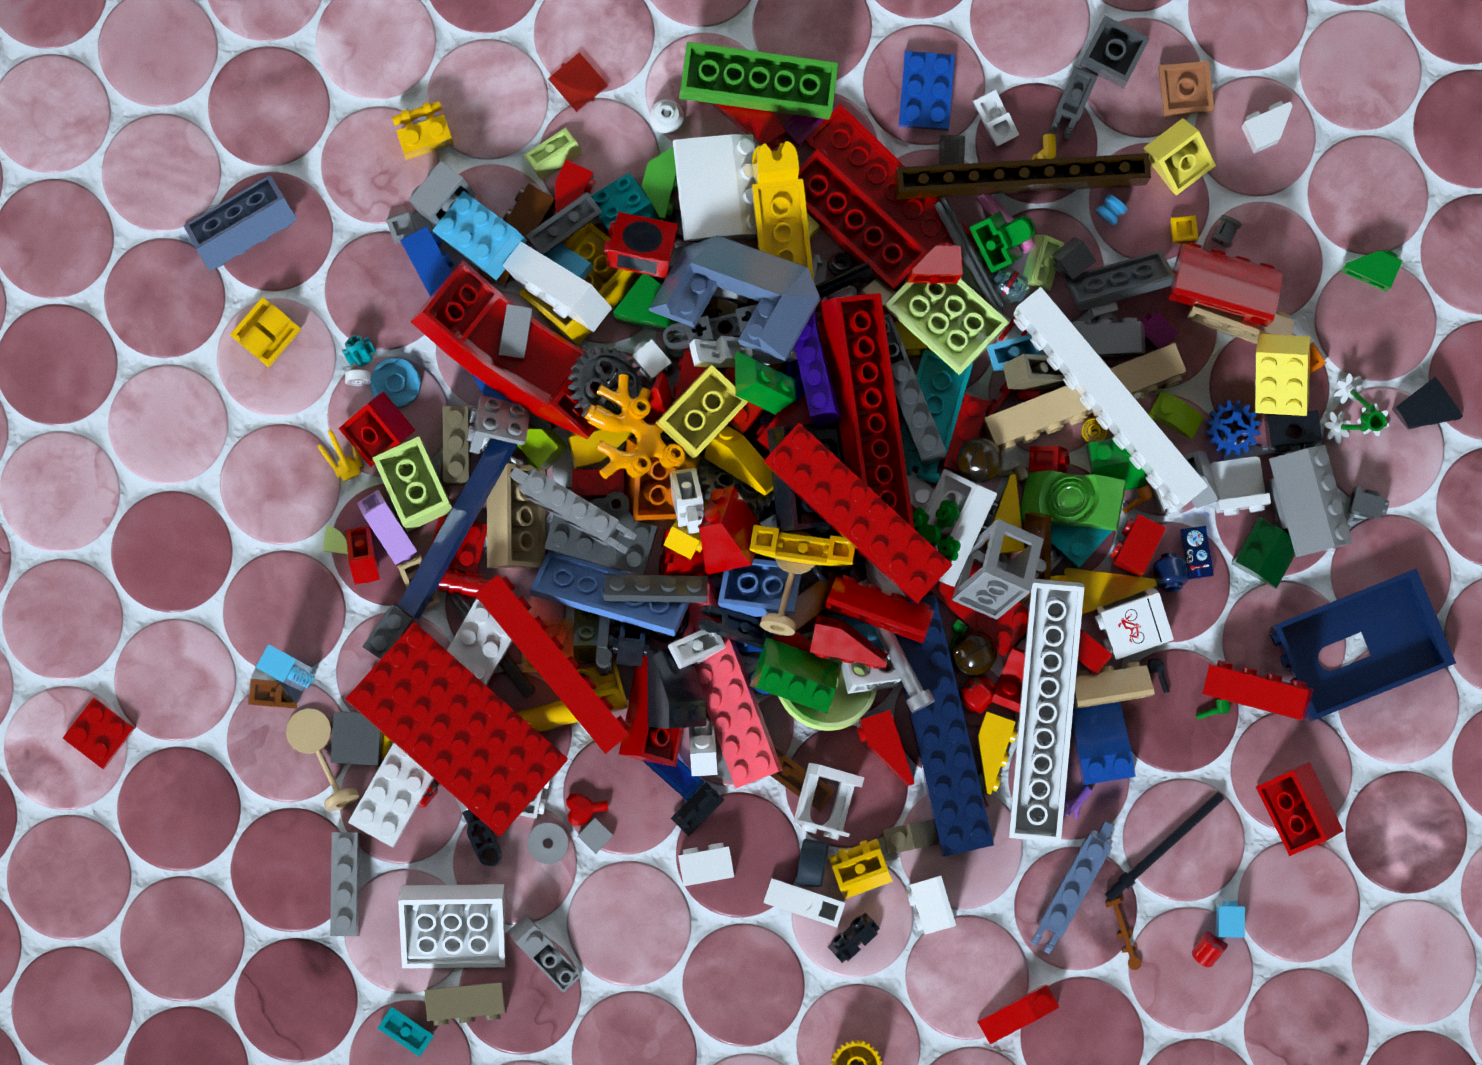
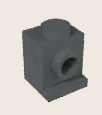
(1367, 504)

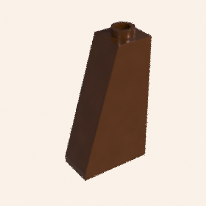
(813, 601)

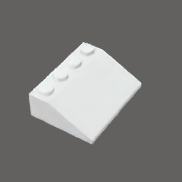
(716, 186)
(452, 926)

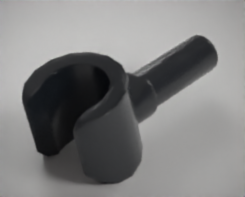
(1157, 666)

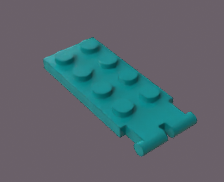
(944, 396)

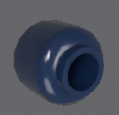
(1171, 572)

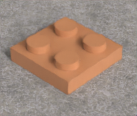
(1186, 88)

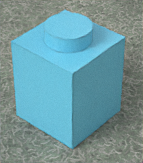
(1230, 920)

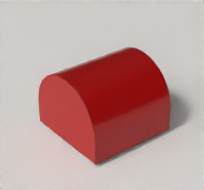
(1208, 949)

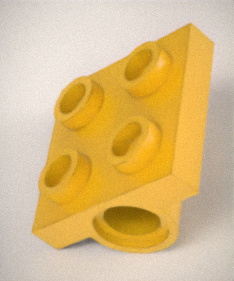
(265, 332)

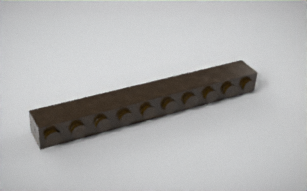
(1022, 176)

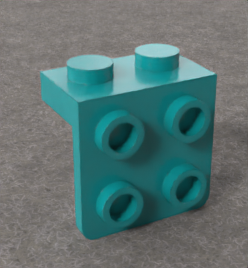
(625, 197)

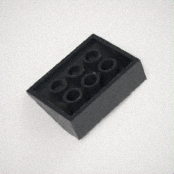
(792, 510)

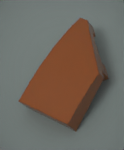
(269, 694)

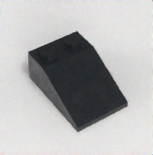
(673, 693)

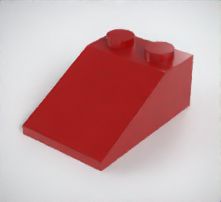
(883, 740)

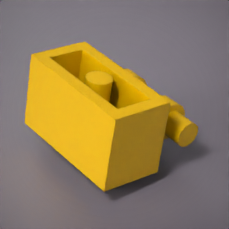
(423, 136)
(860, 868)

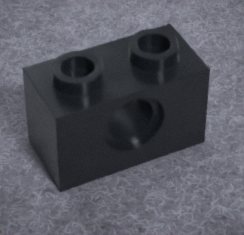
(1277, 435)

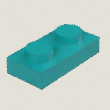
(405, 1031)

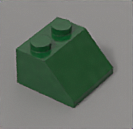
(1265, 553)

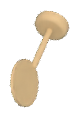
(778, 622)
(308, 734)

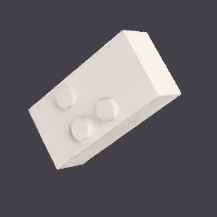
(557, 286)

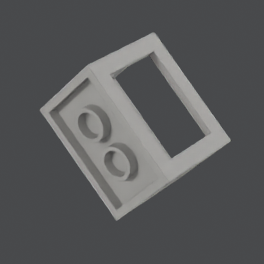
(999, 584)

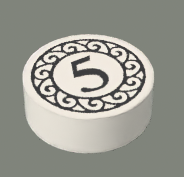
(358, 377)

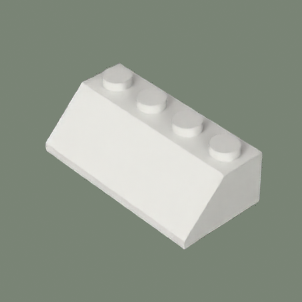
(974, 505)

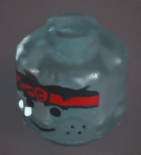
(1010, 285)

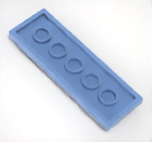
(582, 587)

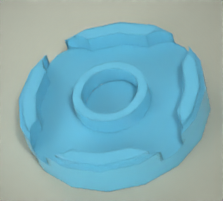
(397, 380)

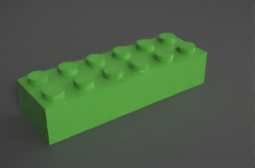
(758, 80)

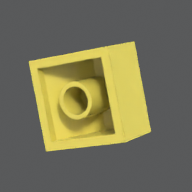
(1180, 156)

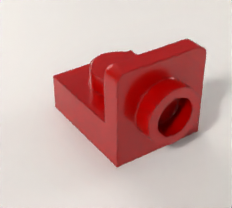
(1048, 459)

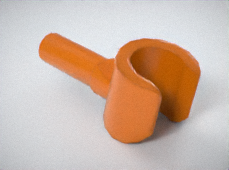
(1145, 494)

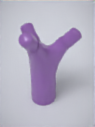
(1076, 803)

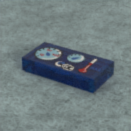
(1197, 552)

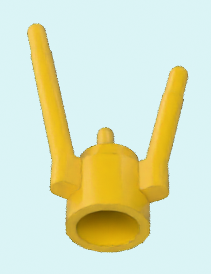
(347, 467)

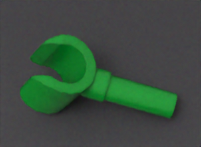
(959, 628)
(1223, 707)

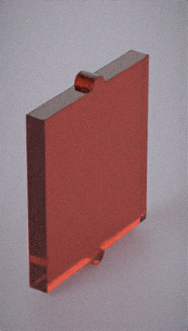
(578, 82)

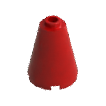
(676, 564)

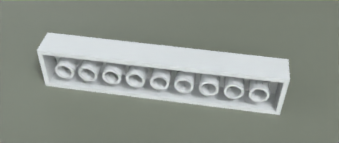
(1109, 400)
(1046, 710)

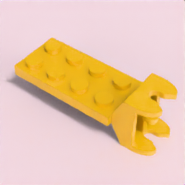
(781, 205)

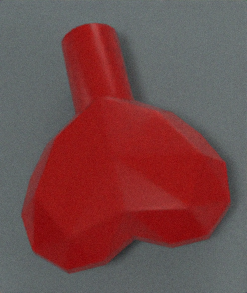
(583, 808)

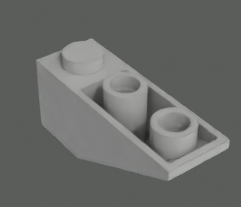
(544, 953)

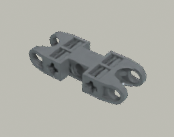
(708, 328)

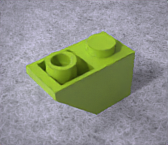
(542, 448)

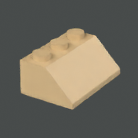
(1112, 685)

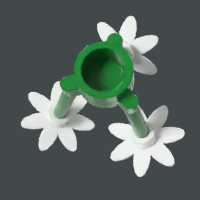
(1370, 418)

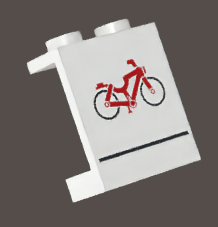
(1134, 625)

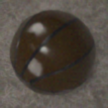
(979, 459)
(974, 653)

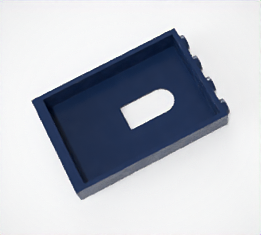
(1397, 630)

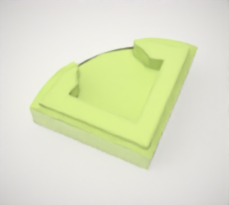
(334, 541)

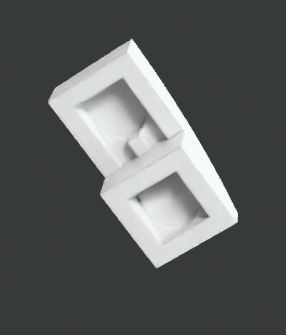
(995, 118)

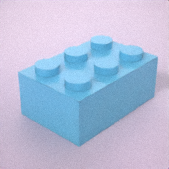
(478, 234)

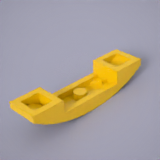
(801, 548)

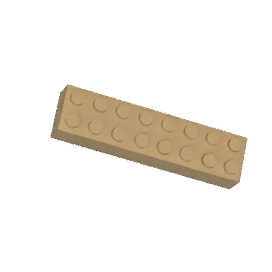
(1058, 407)

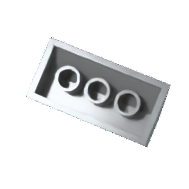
(1310, 501)

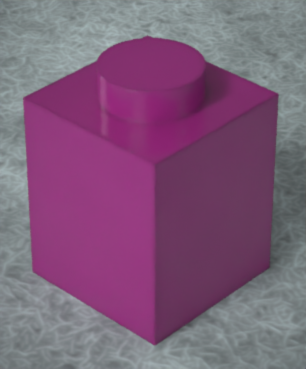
(1158, 331)

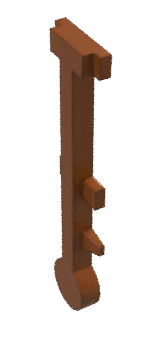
(1134, 962)

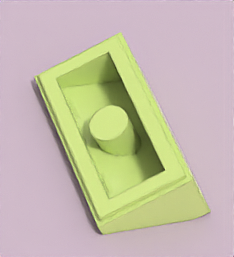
(552, 153)
(1039, 264)

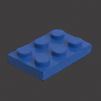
(926, 90)

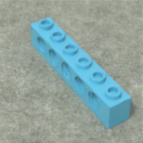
(286, 668)

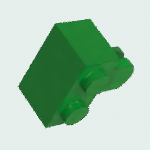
(1000, 240)

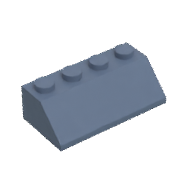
(240, 223)

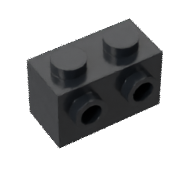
(631, 643)

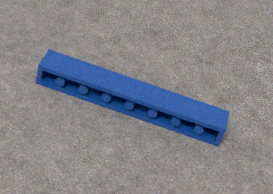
(433, 270)

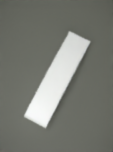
(722, 353)

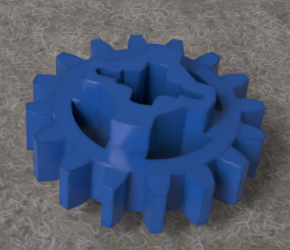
(1235, 417)

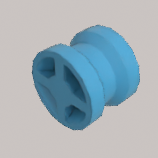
(1111, 209)

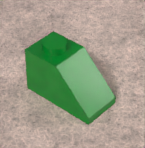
(1375, 269)

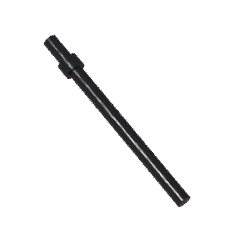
(1128, 879)

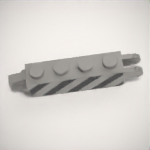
(571, 508)

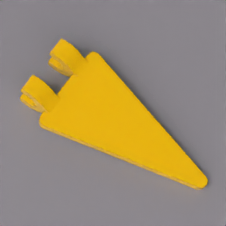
(1103, 587)

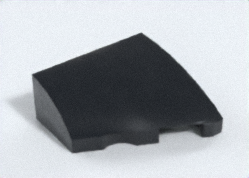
(1427, 406)

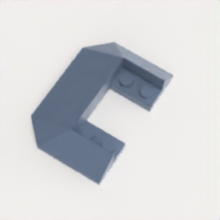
(781, 287)

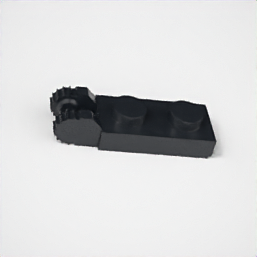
(734, 626)

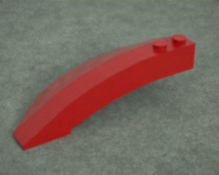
(467, 324)

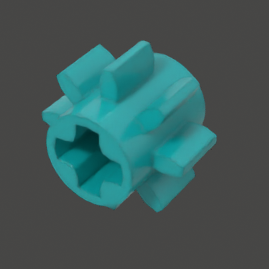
(358, 350)

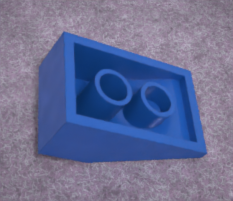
(1102, 744)

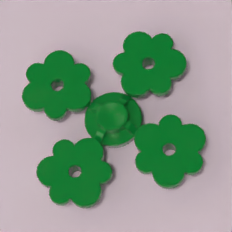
(946, 516)

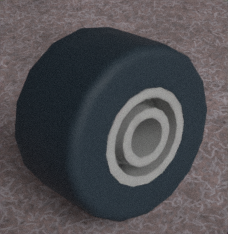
(812, 863)

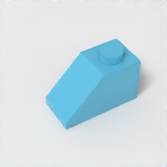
(1008, 350)

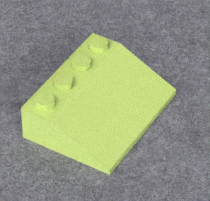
(948, 320)

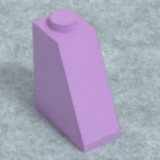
(387, 527)

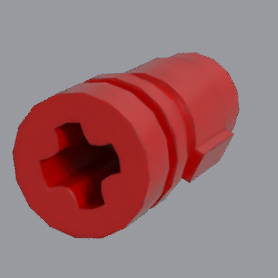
(462, 583)

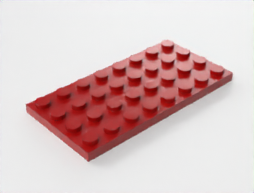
(456, 729)

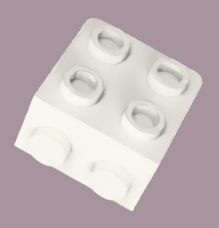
(1240, 486)

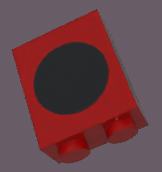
(640, 244)

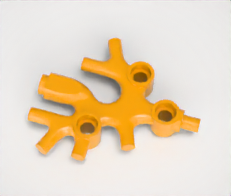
(631, 419)

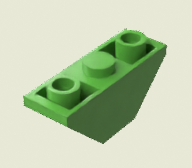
(660, 183)

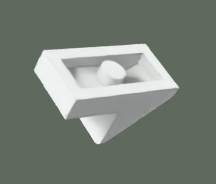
(696, 648)

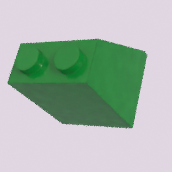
(635, 307)

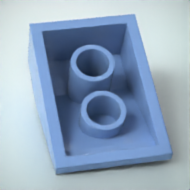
(757, 589)

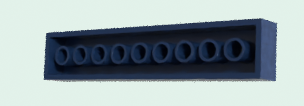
(945, 745)

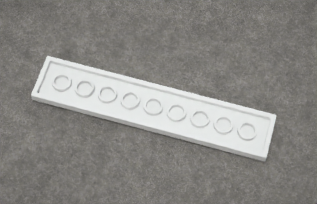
(400, 780)

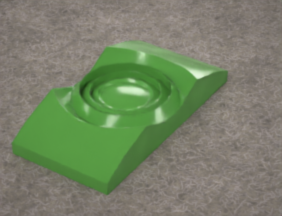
(1074, 499)

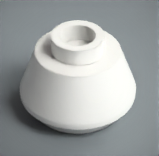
(666, 123)

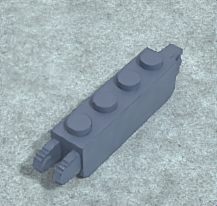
(1074, 885)

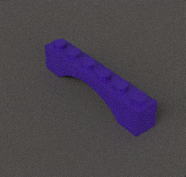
(815, 376)

